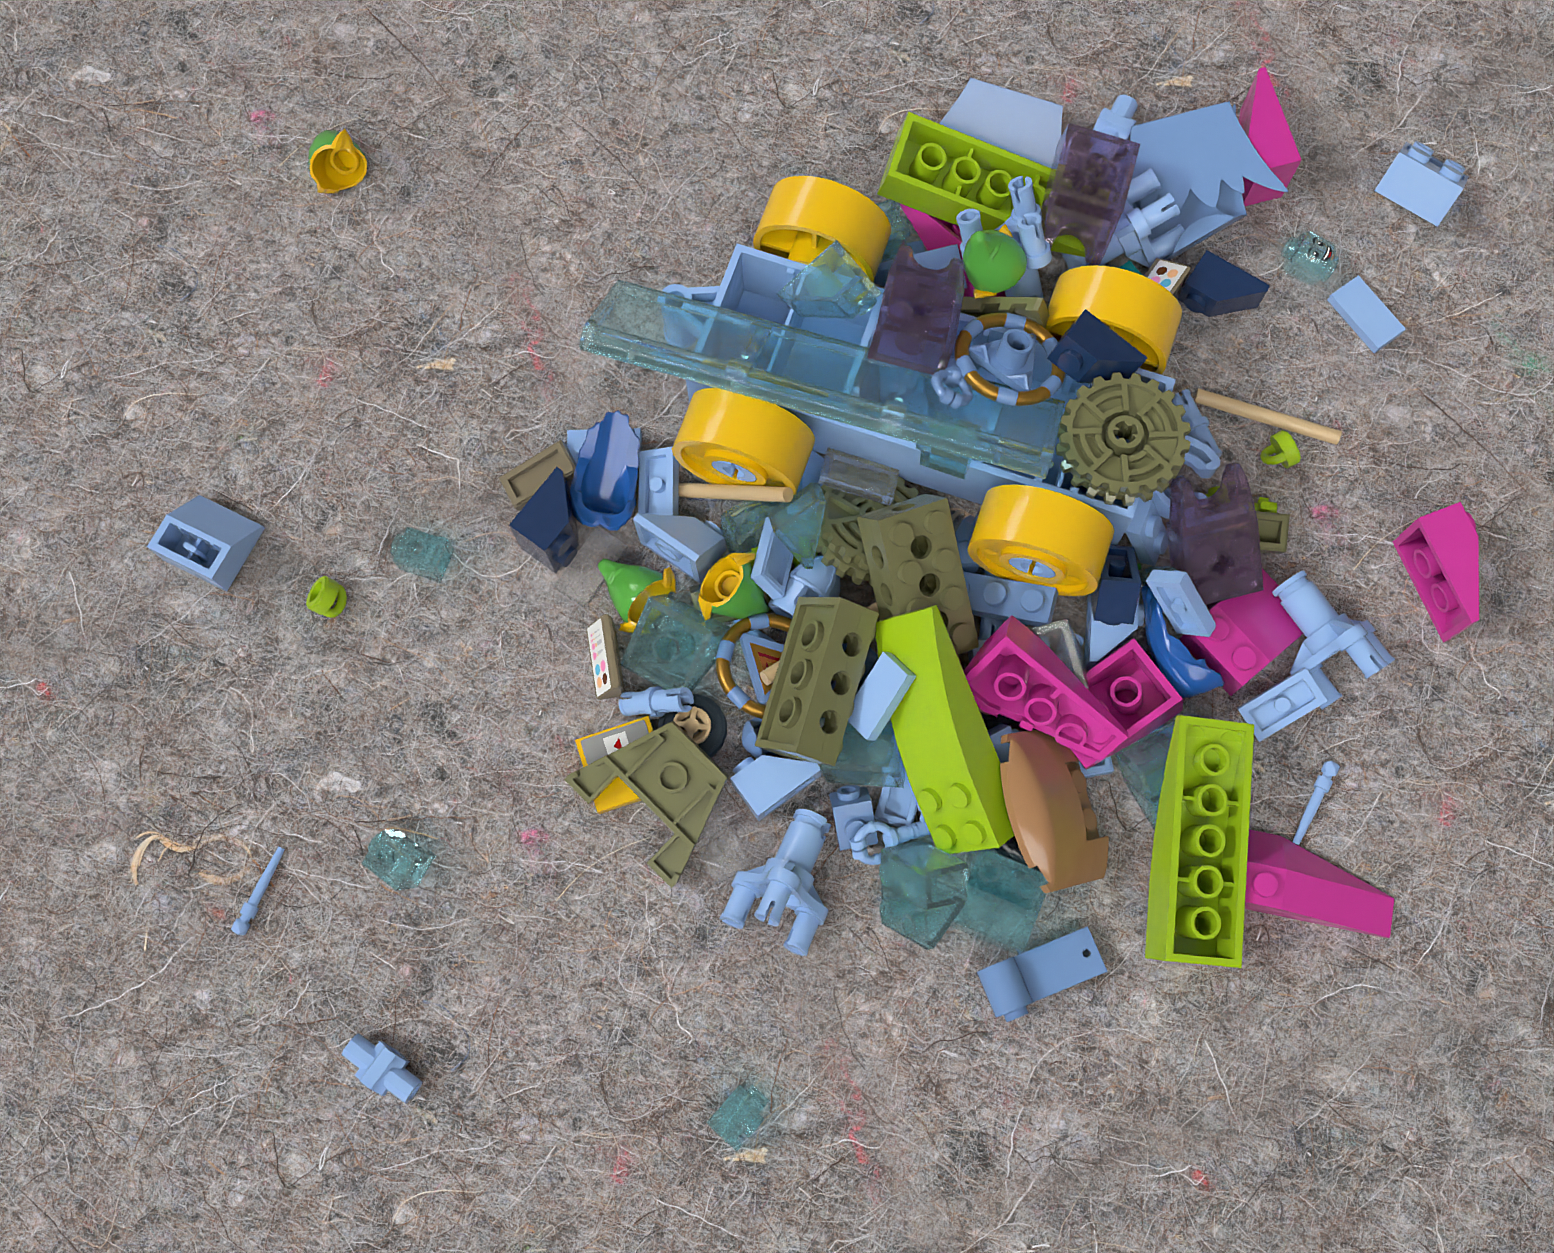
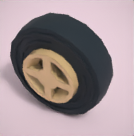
(704, 717)

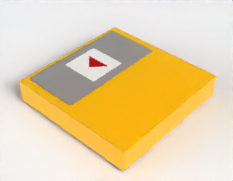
(605, 742)

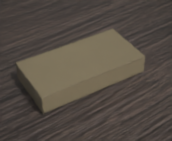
(527, 477)

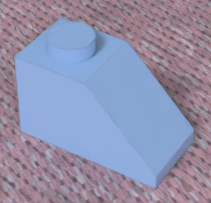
(1104, 639)
(771, 781)

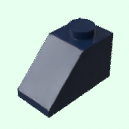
(1221, 288)
(1093, 351)
(1118, 588)

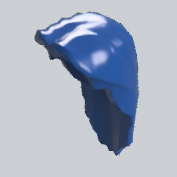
(606, 474)
(1172, 658)

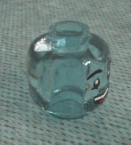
(1309, 258)

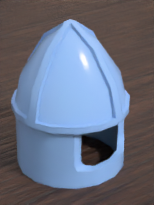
(803, 582)

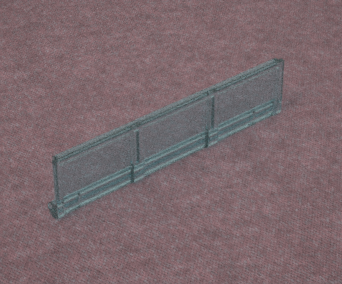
(814, 376)

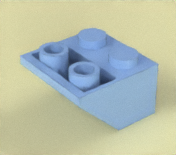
(1423, 182)
(206, 541)

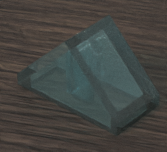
(800, 523)

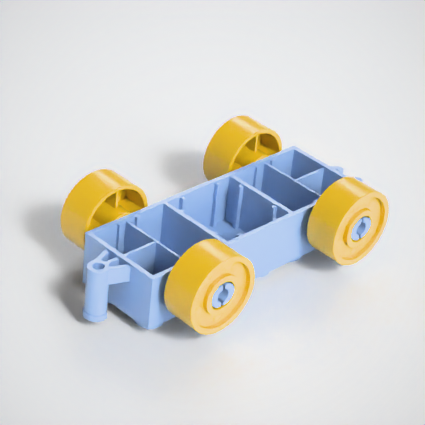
(1026, 523)

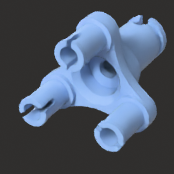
(1135, 226)
(1025, 227)
(1328, 634)
(785, 883)

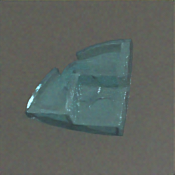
(744, 524)

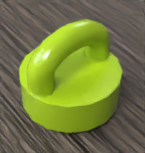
(1285, 449)
(323, 596)

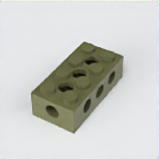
(918, 564)
(804, 677)

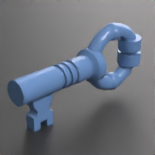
(953, 378)

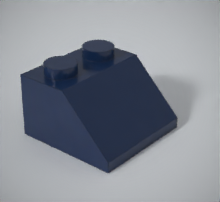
(547, 525)

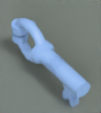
(890, 837)

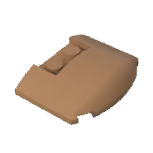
(1052, 811)

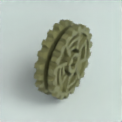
(1133, 413)
(840, 532)

